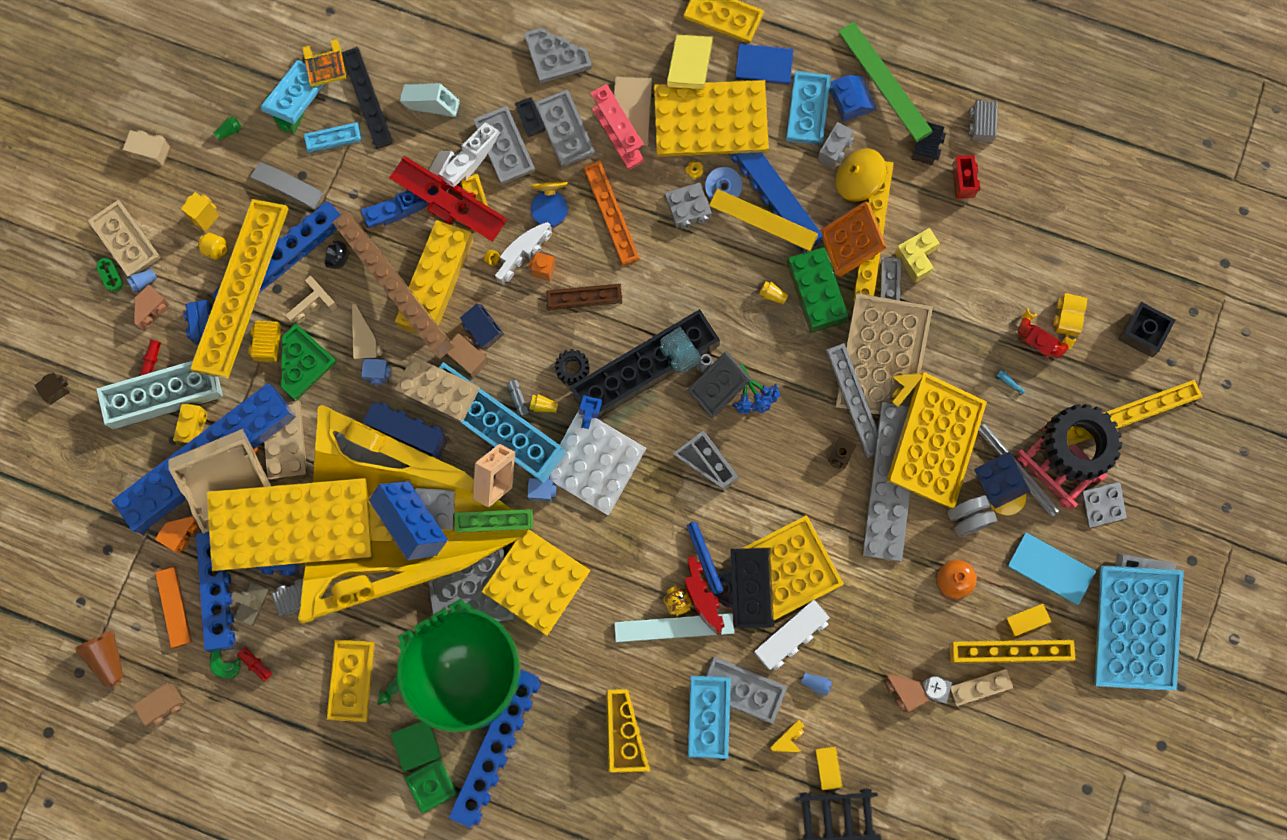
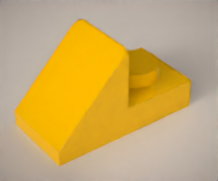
(908, 382)
(784, 743)

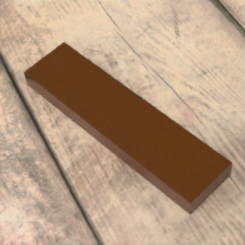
(584, 296)

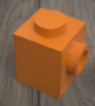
(542, 266)

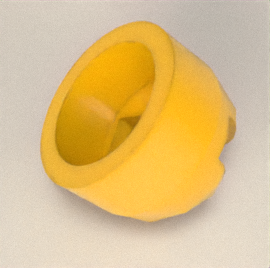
(496, 257)

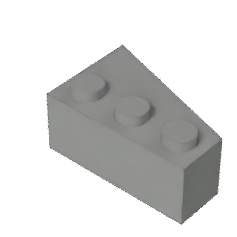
(706, 459)

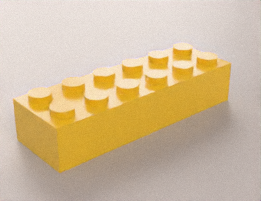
(438, 271)

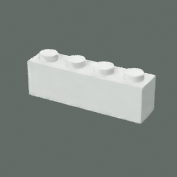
(791, 635)

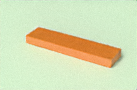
(173, 607)

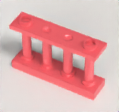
(617, 127)
(1066, 500)

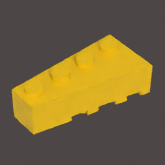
(624, 742)

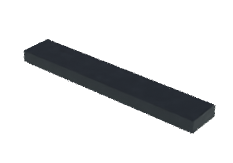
(367, 98)

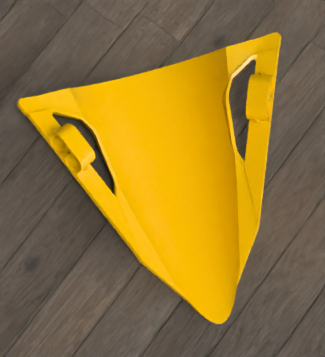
(424, 472)

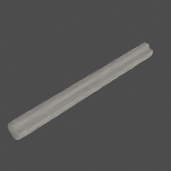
(1035, 490)

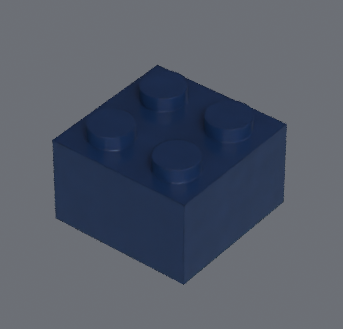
(1002, 480)

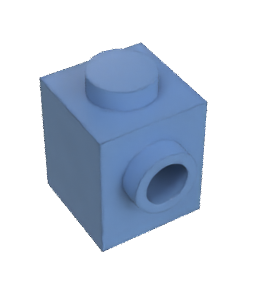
(376, 371)
(541, 491)

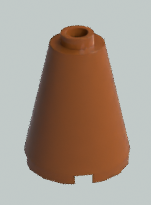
(103, 658)

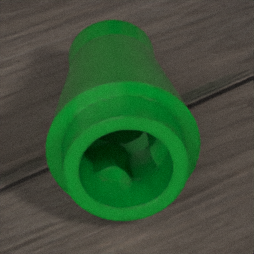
(227, 128)

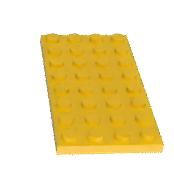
(289, 524)

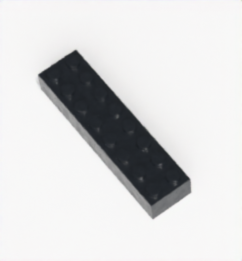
(642, 366)

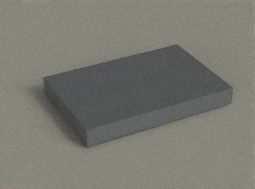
(719, 384)

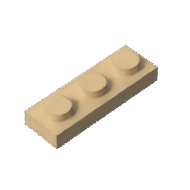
(981, 687)

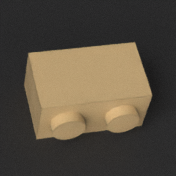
(146, 147)

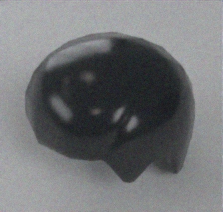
(336, 255)

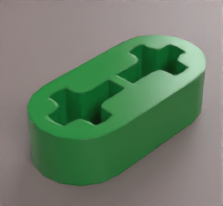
(113, 273)

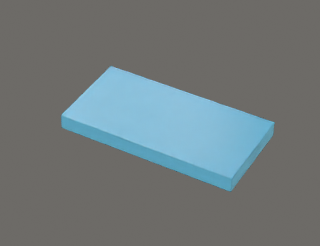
(291, 94)
(808, 108)
(1051, 569)
(709, 717)

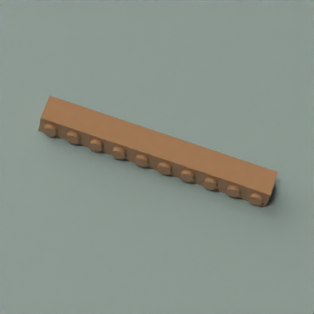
(393, 285)

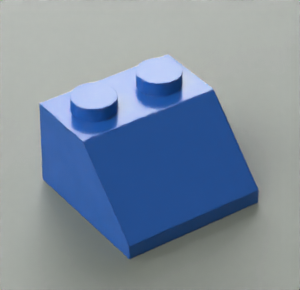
(851, 97)

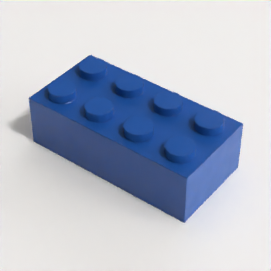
(408, 520)

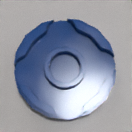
(549, 209)

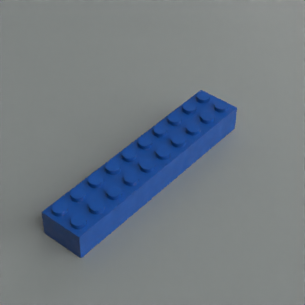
(157, 491)

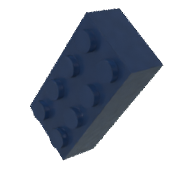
(406, 430)

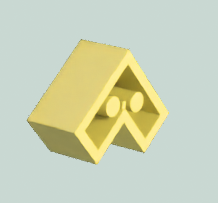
(915, 253)

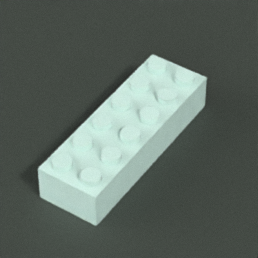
(155, 394)

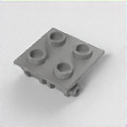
(1104, 504)

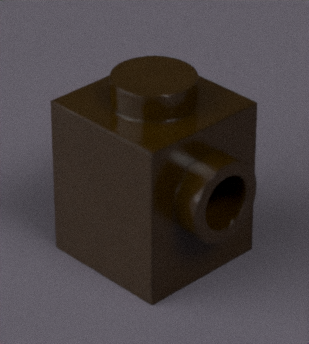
(52, 388)
(841, 453)

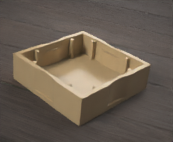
(216, 466)

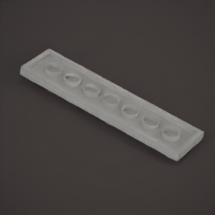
(887, 502)

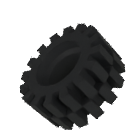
(568, 356)

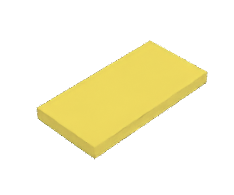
(690, 62)

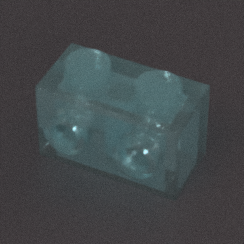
(680, 350)

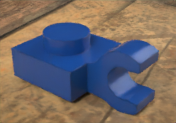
(589, 408)

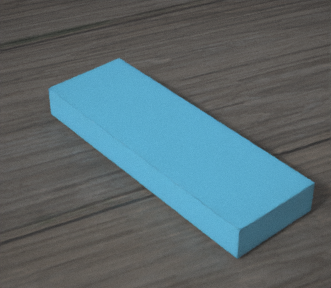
(332, 137)

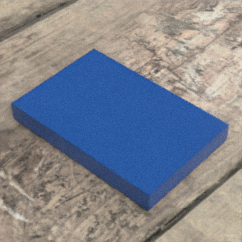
(764, 63)

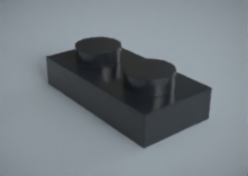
(529, 117)

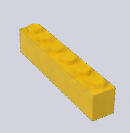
(1012, 651)

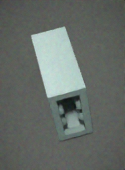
(429, 99)

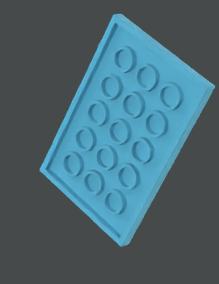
(1138, 628)

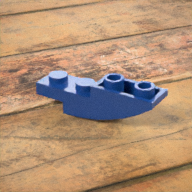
(394, 209)

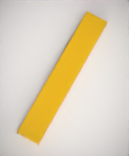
(763, 220)

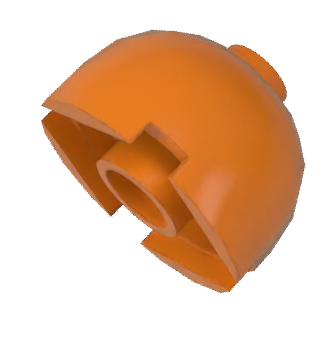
(956, 579)

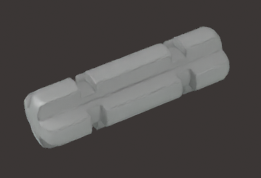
(518, 398)

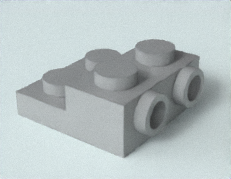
(688, 206)

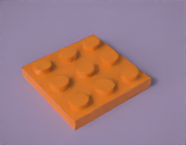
(853, 239)

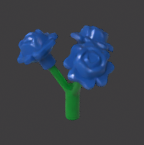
(761, 403)

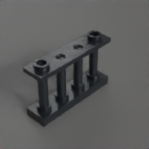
(849, 834)

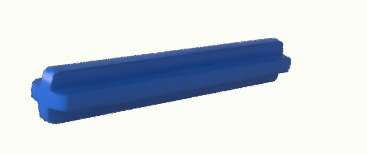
(704, 558)

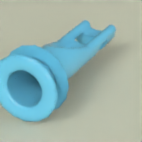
(1007, 379)

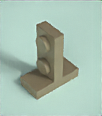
(250, 603)

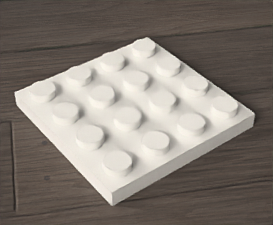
(596, 463)

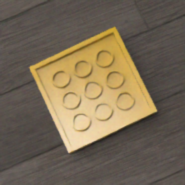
(798, 566)
(536, 582)

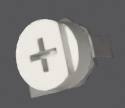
(937, 689)

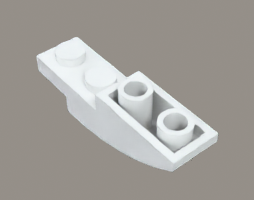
(471, 156)
(526, 246)

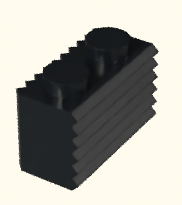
(927, 148)

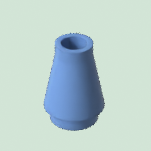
(141, 280)
(818, 684)

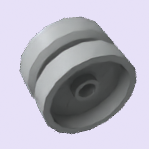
(971, 513)

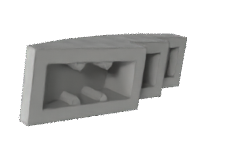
(287, 185)

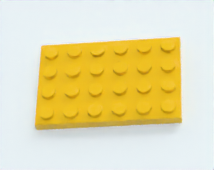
(711, 119)
(936, 441)

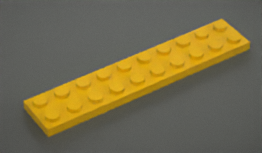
(239, 289)

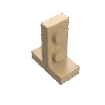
(310, 303)

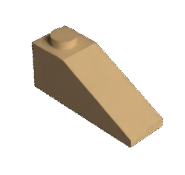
(364, 342)

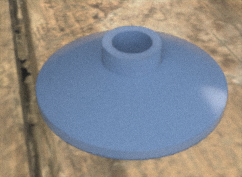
(721, 176)

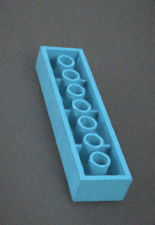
(502, 426)

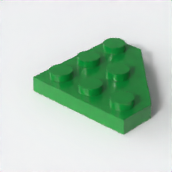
(302, 362)

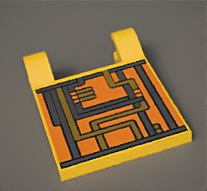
(326, 66)

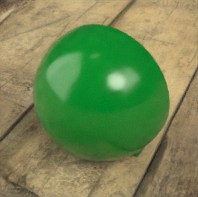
(458, 669)

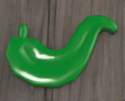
(221, 669)

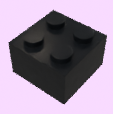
(1146, 329)

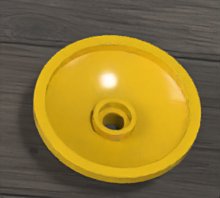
(860, 175)

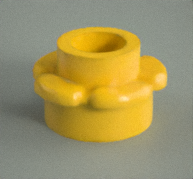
(694, 174)

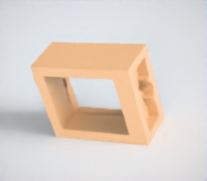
(485, 488)

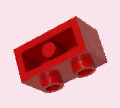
(965, 176)

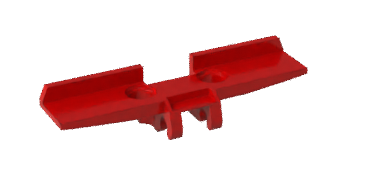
(419, 181)

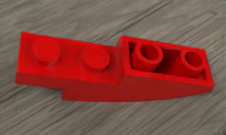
(704, 603)

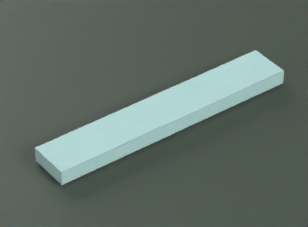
(668, 628)

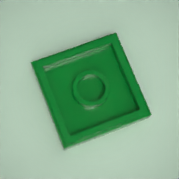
(415, 746)
(431, 786)

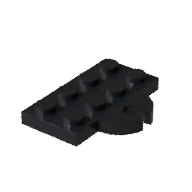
(749, 588)

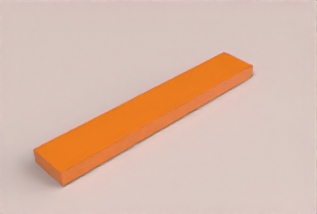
(611, 213)

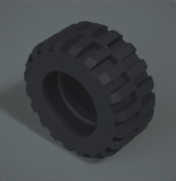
(1098, 426)

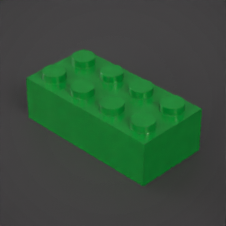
(817, 290)

